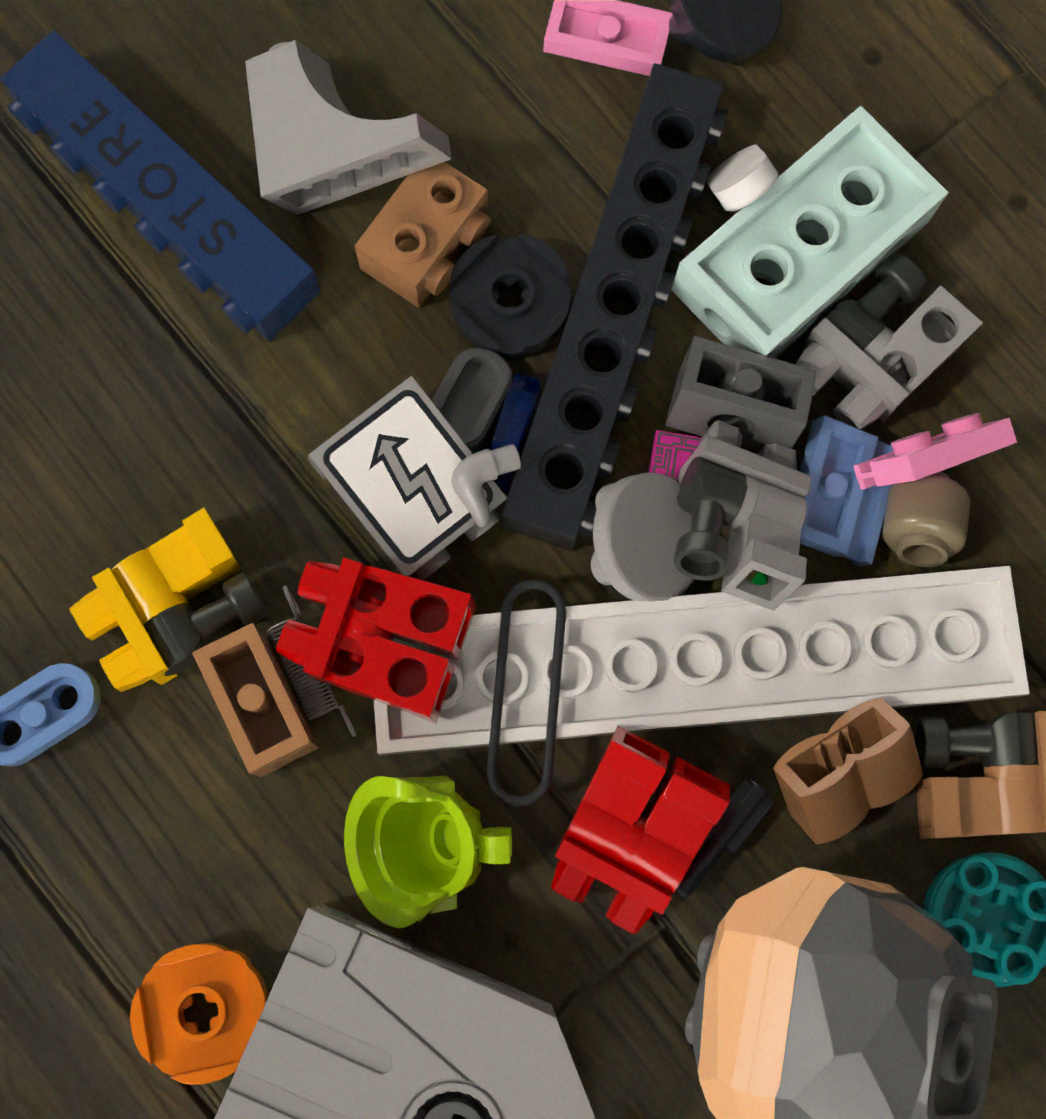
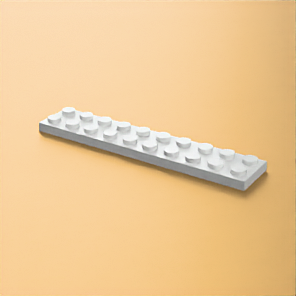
(729, 660)

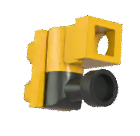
(150, 603)

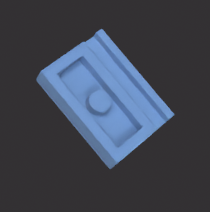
(839, 514)

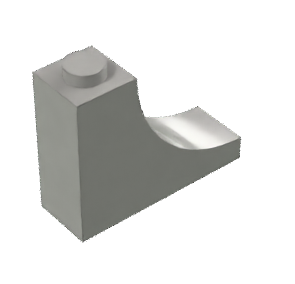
(313, 146)

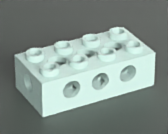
(849, 197)

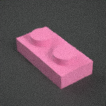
(608, 33)

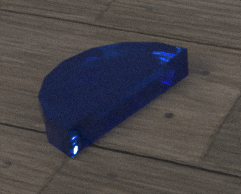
(515, 418)

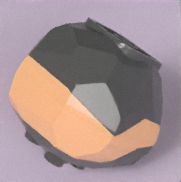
(839, 1007)

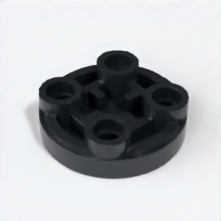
(726, 28)

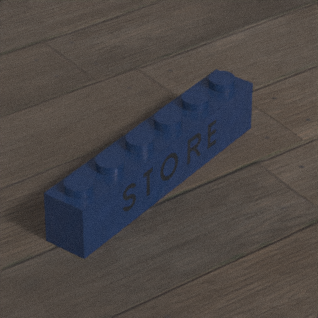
(160, 186)

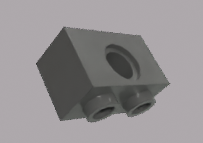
(742, 388)

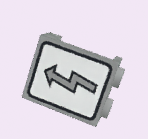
(397, 479)

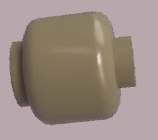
(927, 520)

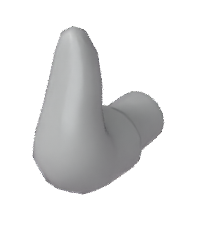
(476, 470)

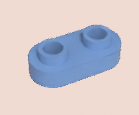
(39, 713)

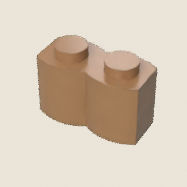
(849, 770)

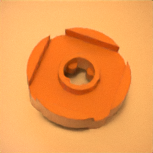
(170, 987)

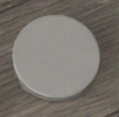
(638, 537)

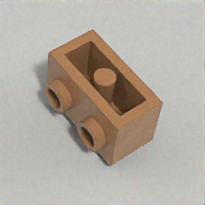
(424, 231)

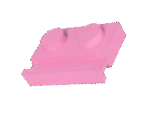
(925, 455)

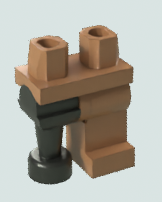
(1013, 784)

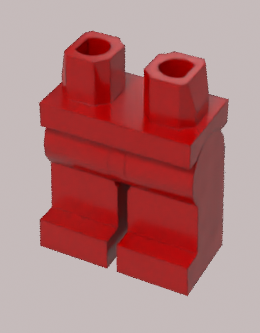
(358, 628)
(634, 852)

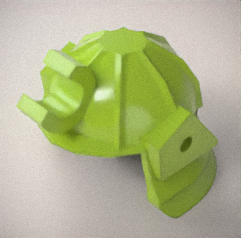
(416, 846)

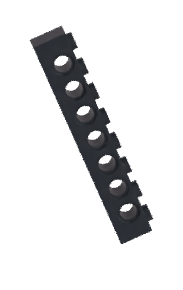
(671, 106)

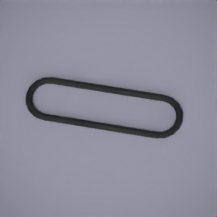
(553, 697)

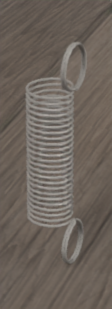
(311, 710)

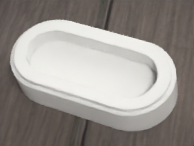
(742, 178)

